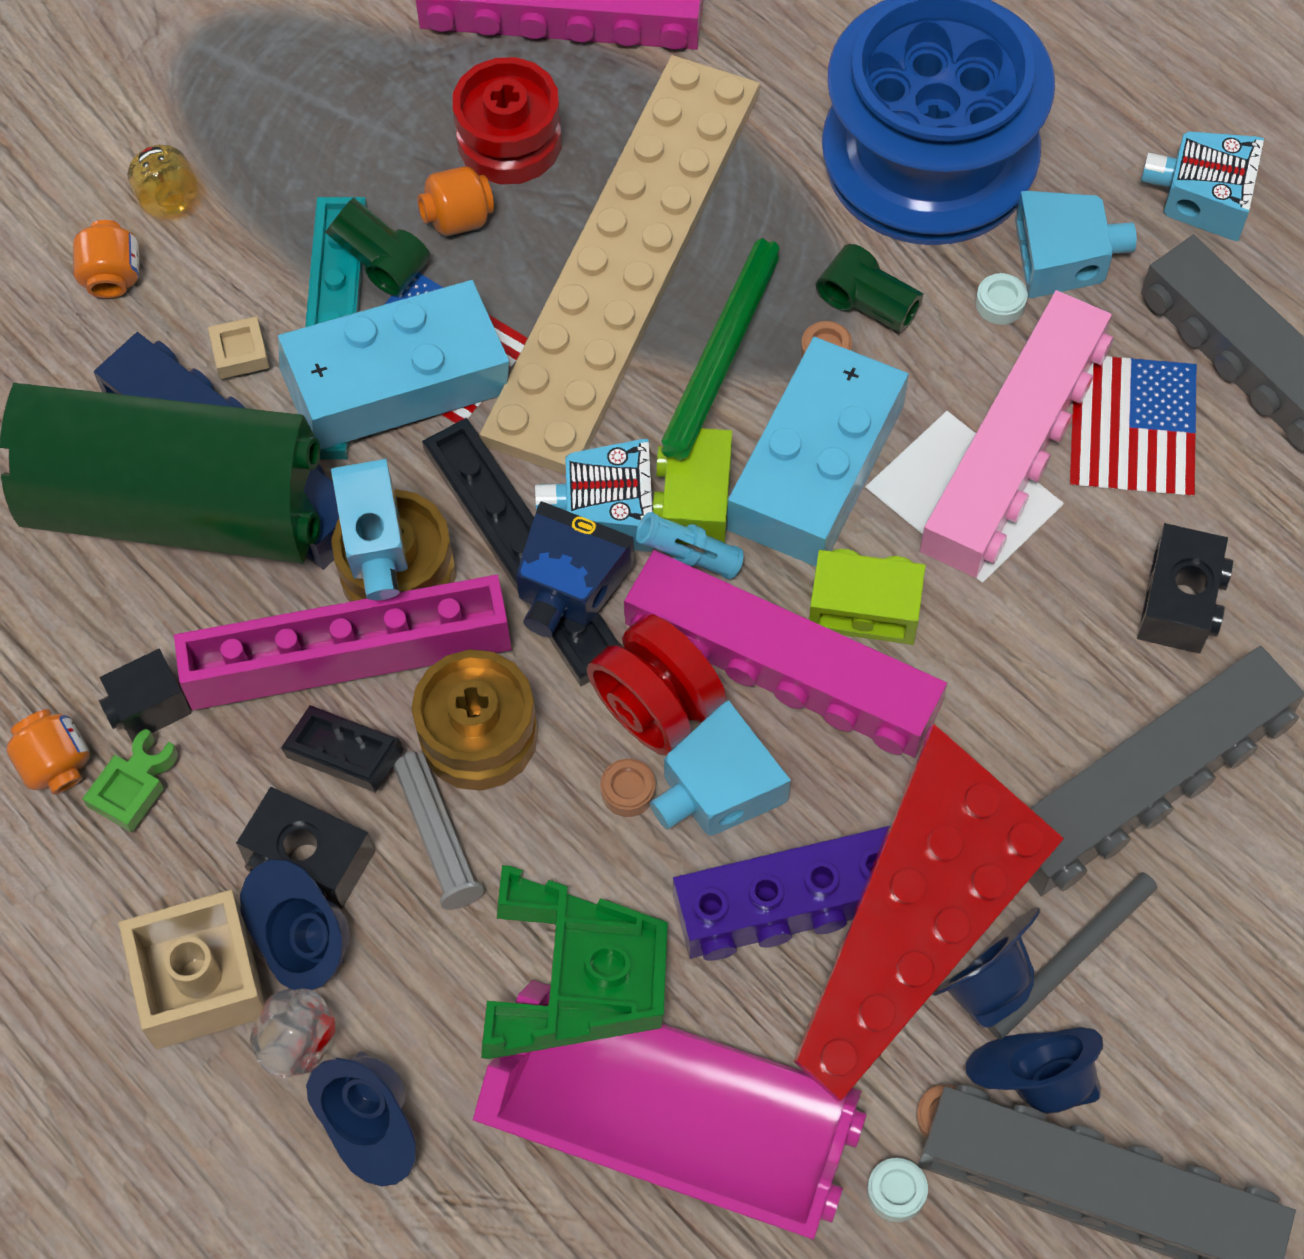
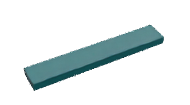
(332, 283)

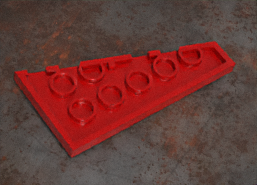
(935, 888)

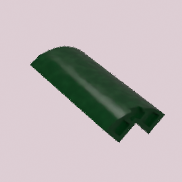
(160, 471)

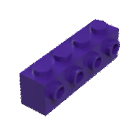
(774, 895)

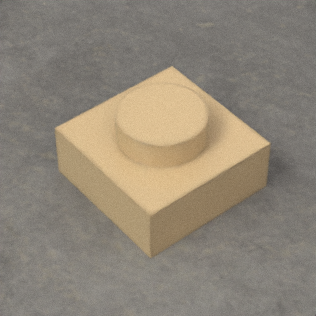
(238, 347)

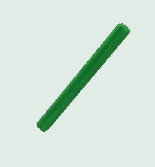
(720, 350)

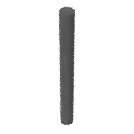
(1080, 948)

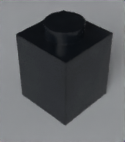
(143, 695)

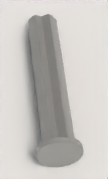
(436, 832)

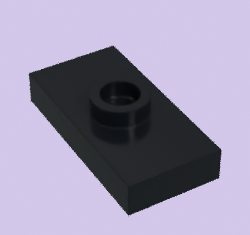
(342, 748)

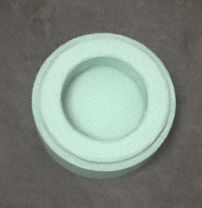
(1001, 298)
(897, 1190)

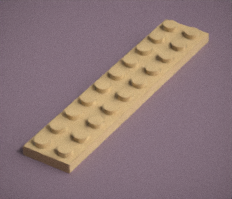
(620, 265)

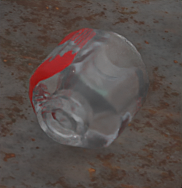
(292, 1032)

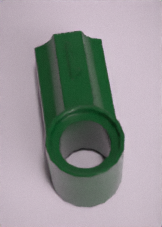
(389, 255)
(858, 282)

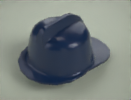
(293, 924)
(997, 978)
(1044, 1068)
(364, 1117)

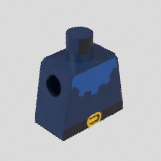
(569, 568)

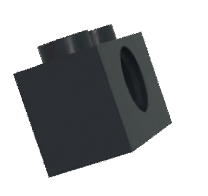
(1172, 615)
(287, 823)

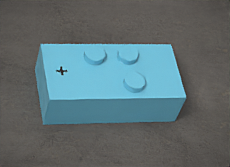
(393, 364)
(817, 451)

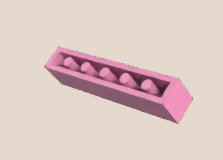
(1015, 435)

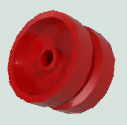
(507, 120)
(656, 683)

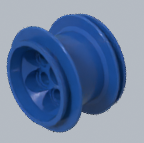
(935, 117)

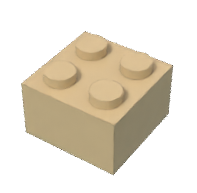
(192, 969)

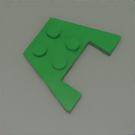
(602, 973)

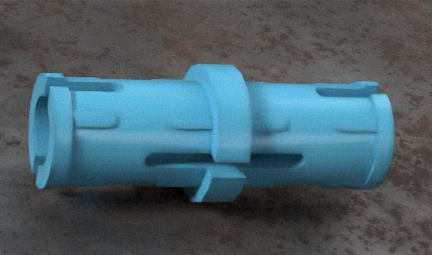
(662, 533)

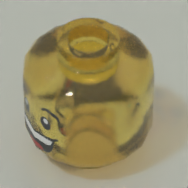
(162, 176)

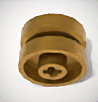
(425, 545)
(475, 719)

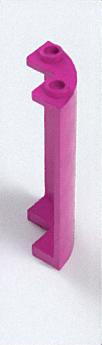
(682, 1118)

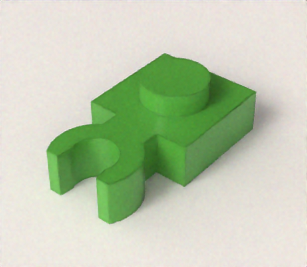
(129, 788)

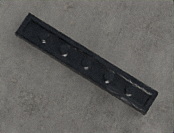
(505, 527)

